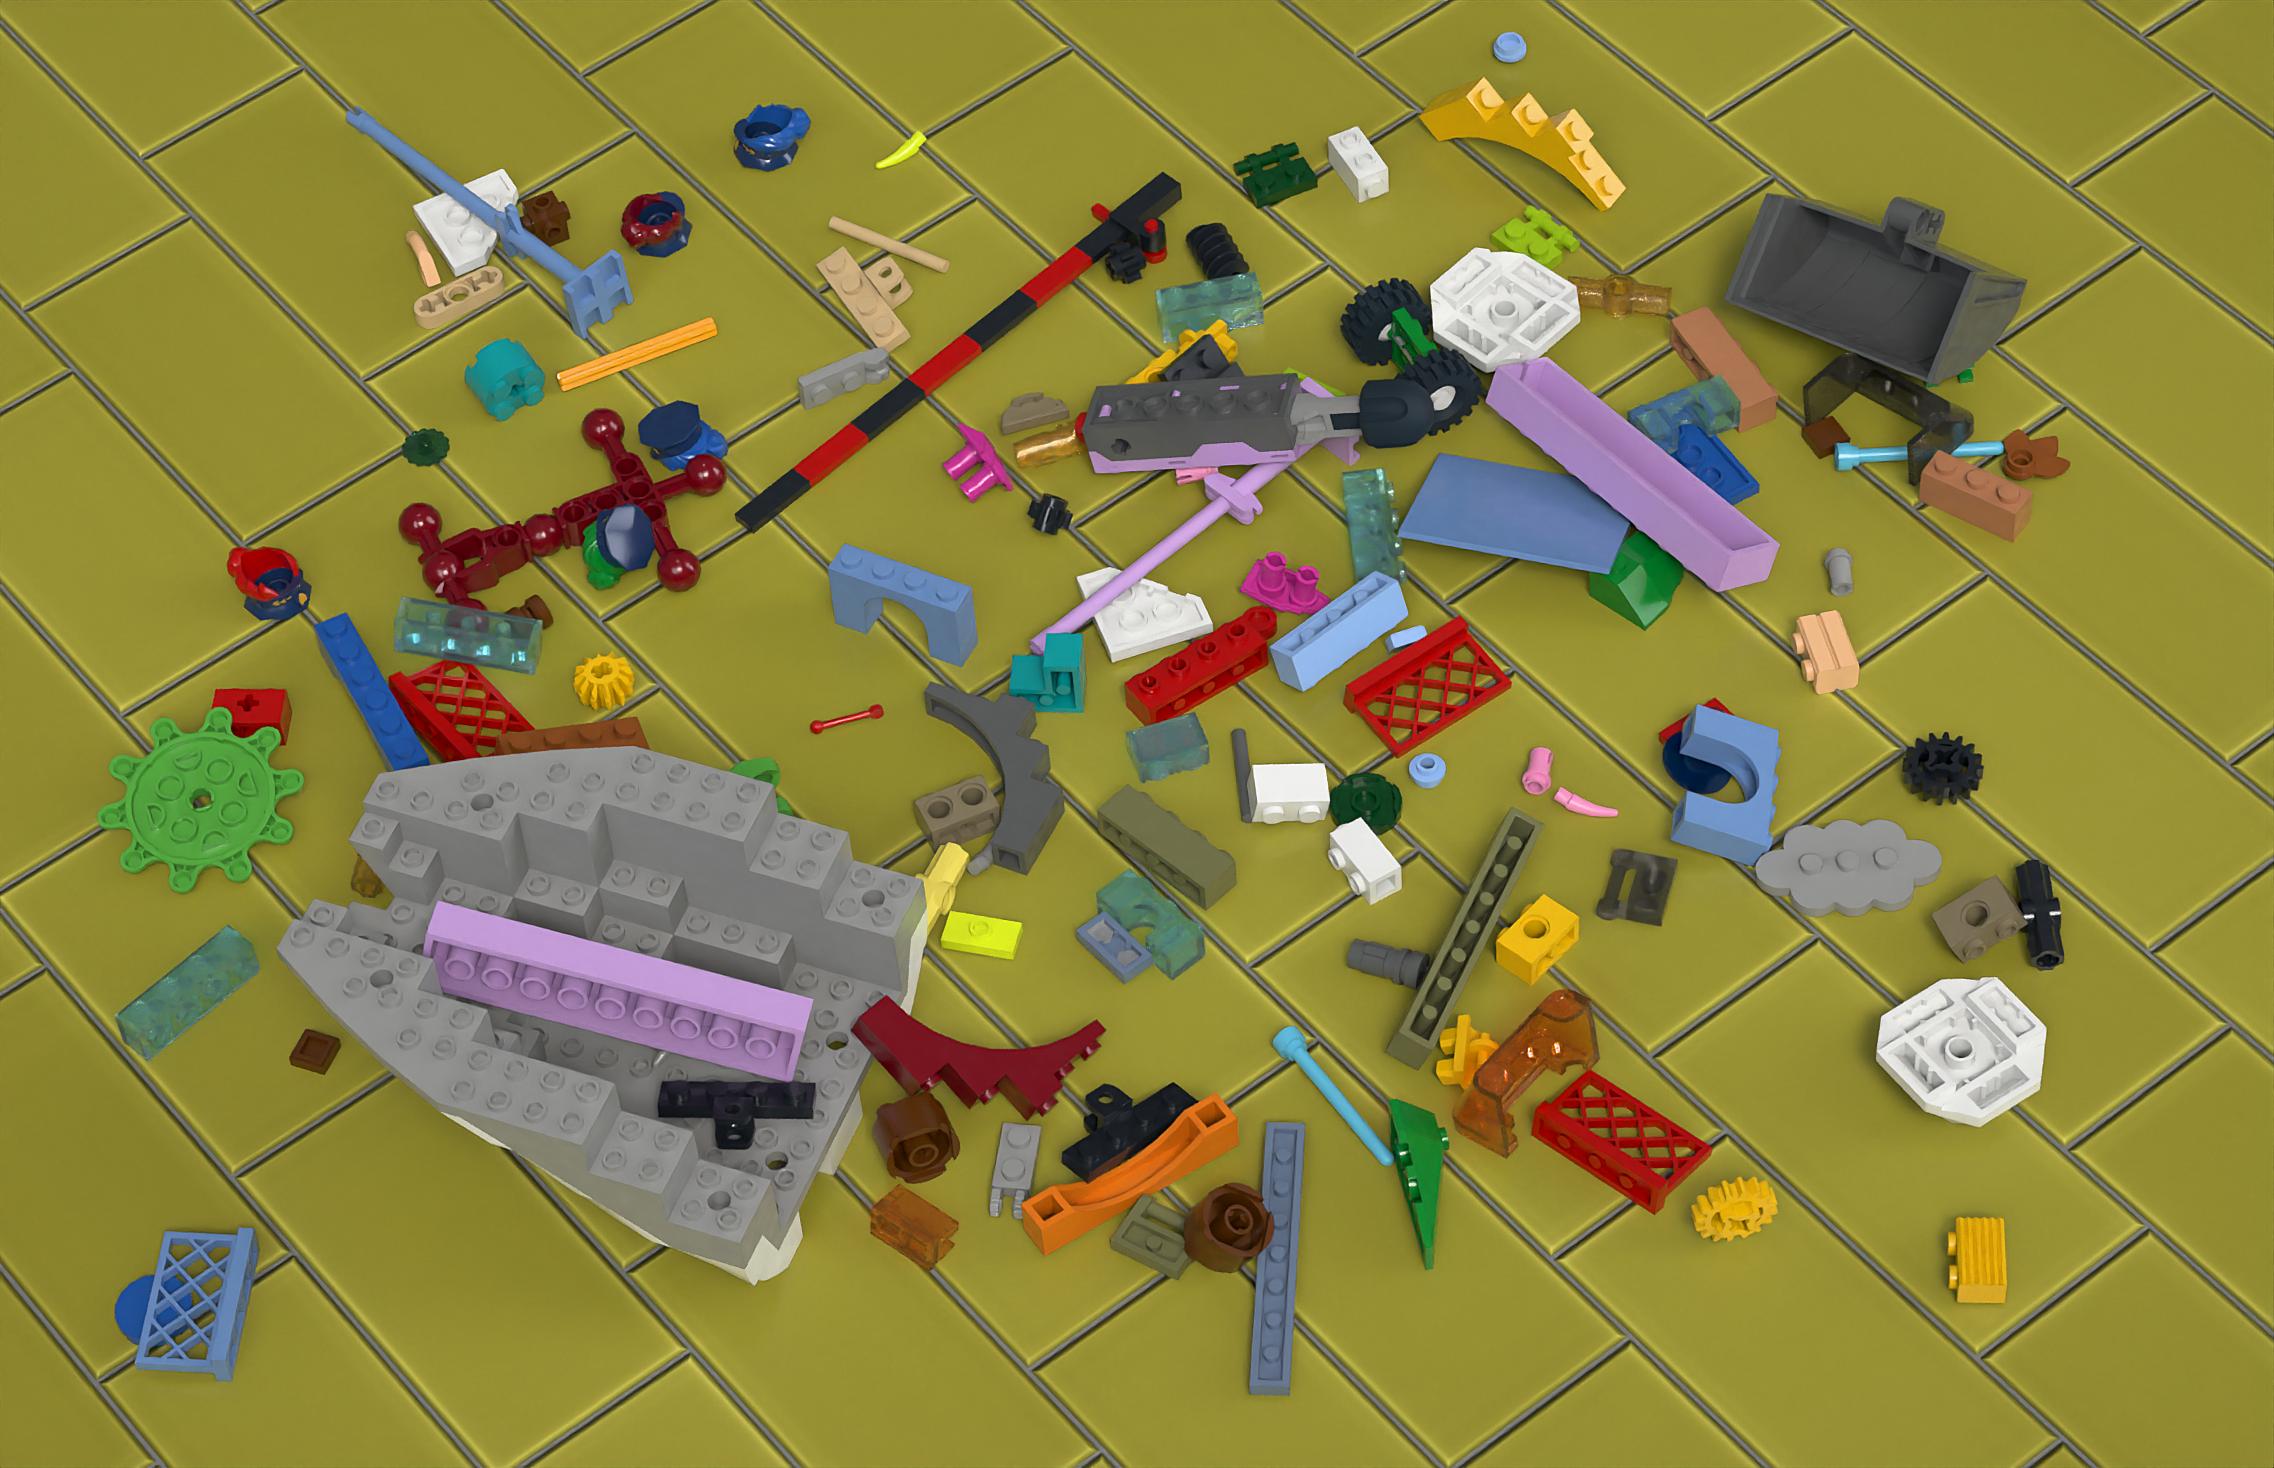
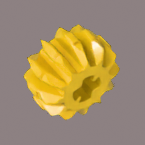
(604, 681)

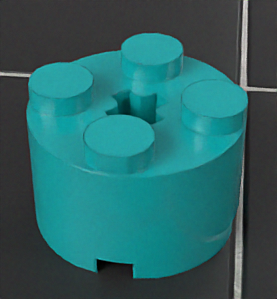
(505, 378)

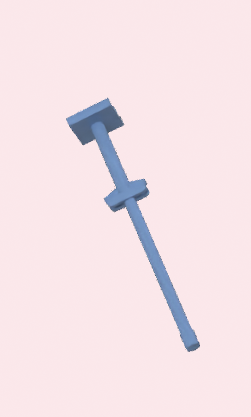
(587, 293)

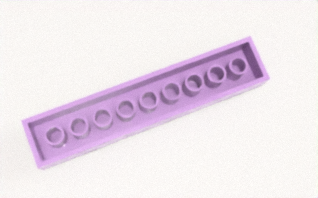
(617, 992)

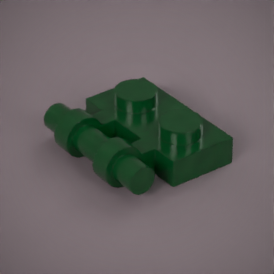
(1279, 182)

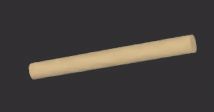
(889, 244)

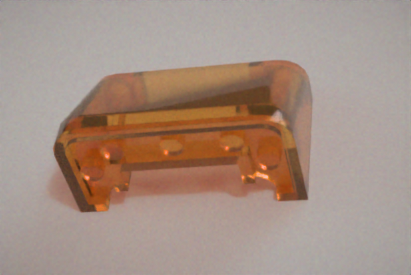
(1551, 1037)

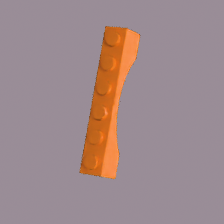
(1075, 1208)

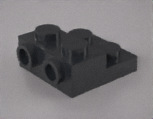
(1200, 361)

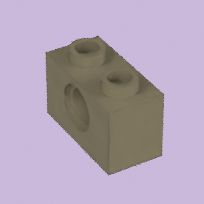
(1960, 919)

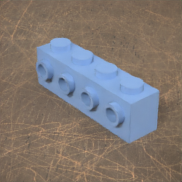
(1339, 631)

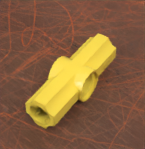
(941, 880)

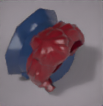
(656, 224)

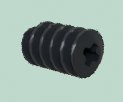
(1216, 251)

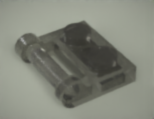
(1648, 892)

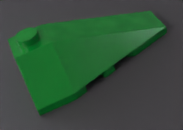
(1639, 581)
(1419, 1160)

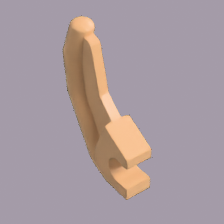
(426, 266)

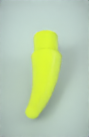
(907, 150)

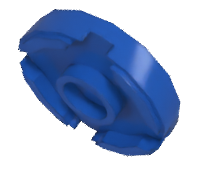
(133, 1304)

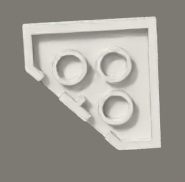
(460, 234)
(1144, 616)

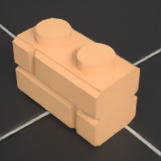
(1825, 652)

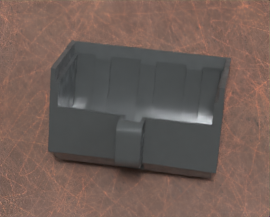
(1875, 284)

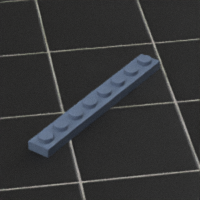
(1278, 1261)

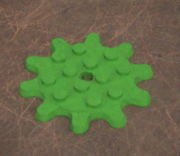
(193, 765)

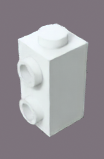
(1358, 164)
(1364, 861)

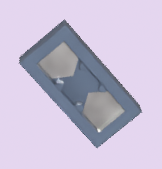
(1114, 947)

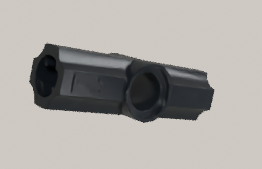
(2041, 913)

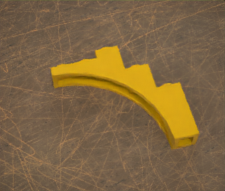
(1521, 123)

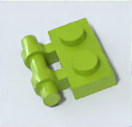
(1525, 238)

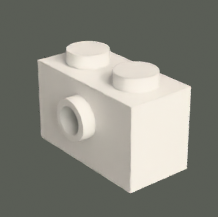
(1288, 792)

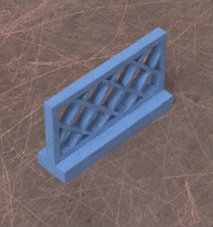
(229, 1315)

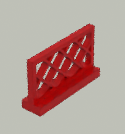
(1404, 668)
(439, 727)
(1603, 1155)

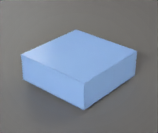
(1405, 638)

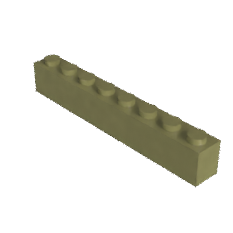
(1464, 939)

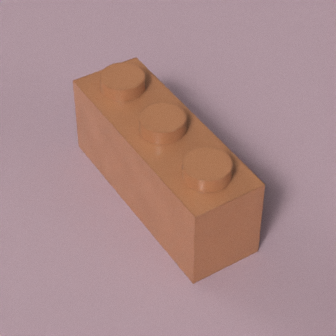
(1975, 496)

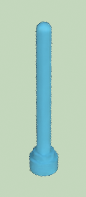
(1850, 456)
(1291, 1045)

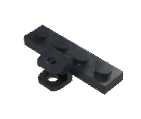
(736, 1105)
(1122, 1128)

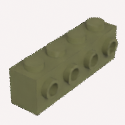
(1167, 846)

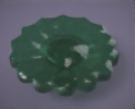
(425, 447)

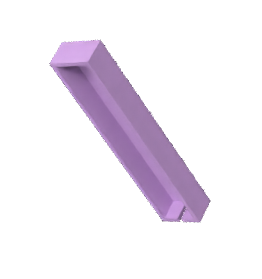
(1632, 474)

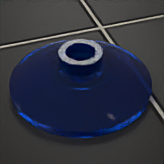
(1691, 772)

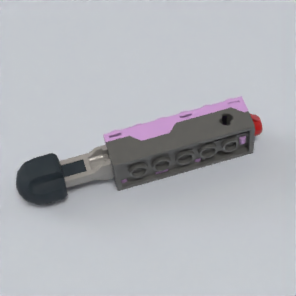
(1241, 421)

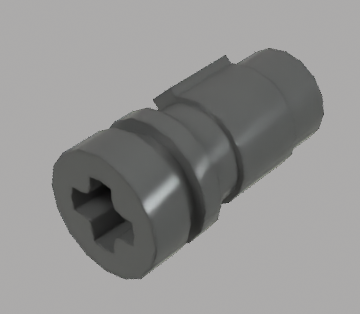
(1386, 962)

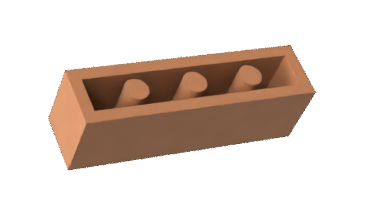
(1711, 351)

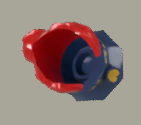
(270, 581)

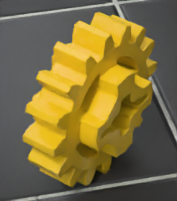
(1734, 1209)

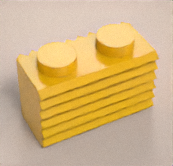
(1979, 1260)

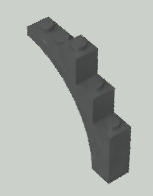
(1003, 733)

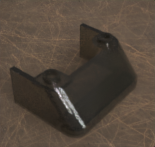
(1943, 421)

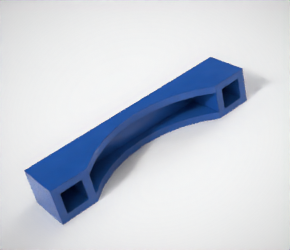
(364, 683)

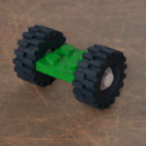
(1392, 325)

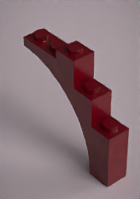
(924, 1058)

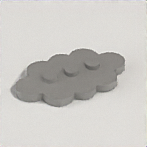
(1848, 868)

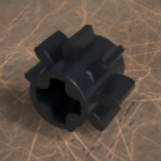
(1125, 262)
(1050, 514)

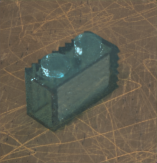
(1168, 747)

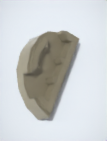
(1032, 411)

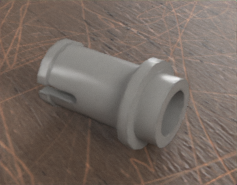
(1839, 564)

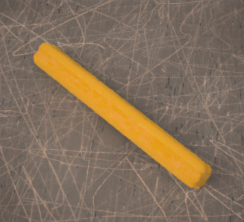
(636, 354)

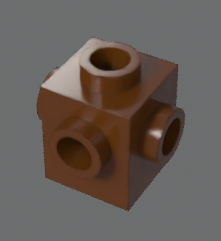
(546, 218)

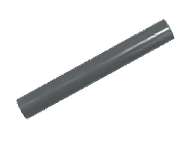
(1242, 771)

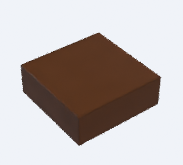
(1823, 436)
(315, 1051)

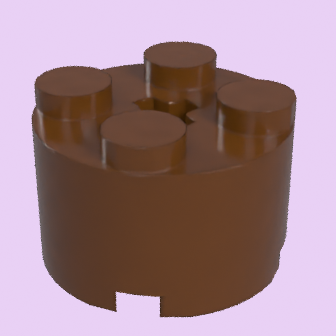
(915, 1138)
(1228, 1228)

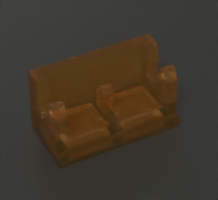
(913, 1227)

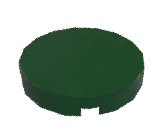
(1369, 798)

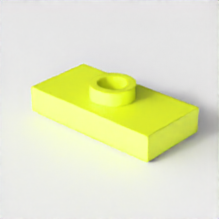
(981, 935)

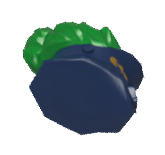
(617, 544)

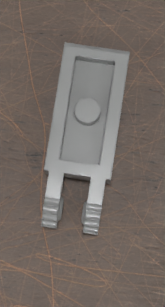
(843, 377)
(1015, 1166)

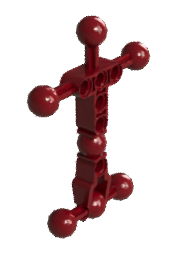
(542, 535)

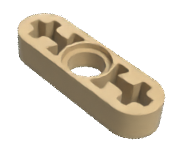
(435, 300)

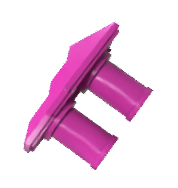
(977, 450)
(1284, 588)

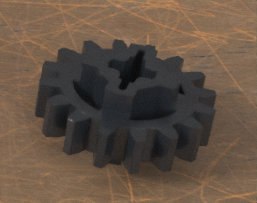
(1942, 768)

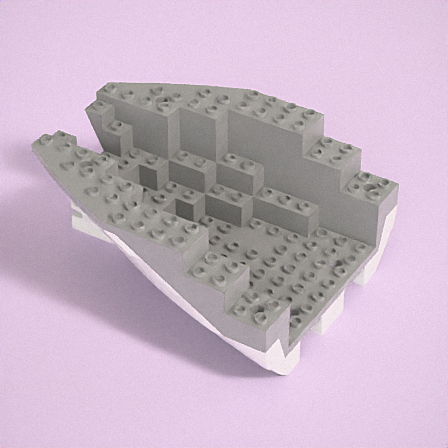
(646, 862)

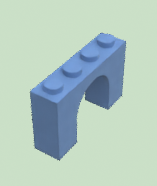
(943, 605)
(1750, 755)

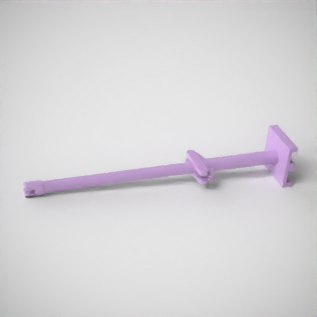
(1226, 496)

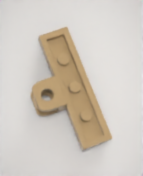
(869, 295)

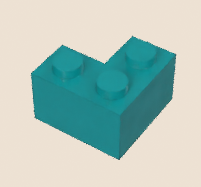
(1052, 680)

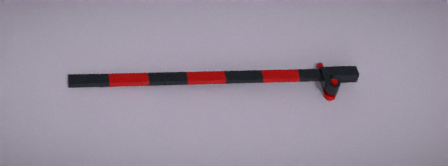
(1132, 221)

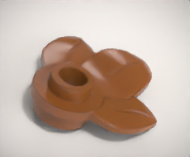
(2032, 457)

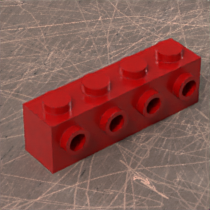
(1196, 672)

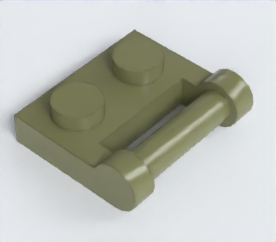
(1151, 1242)

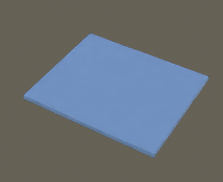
(1516, 514)

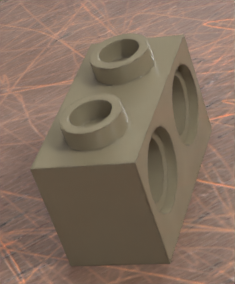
(958, 813)

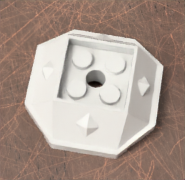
(1501, 308)
(1963, 1049)

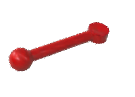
(875, 712)

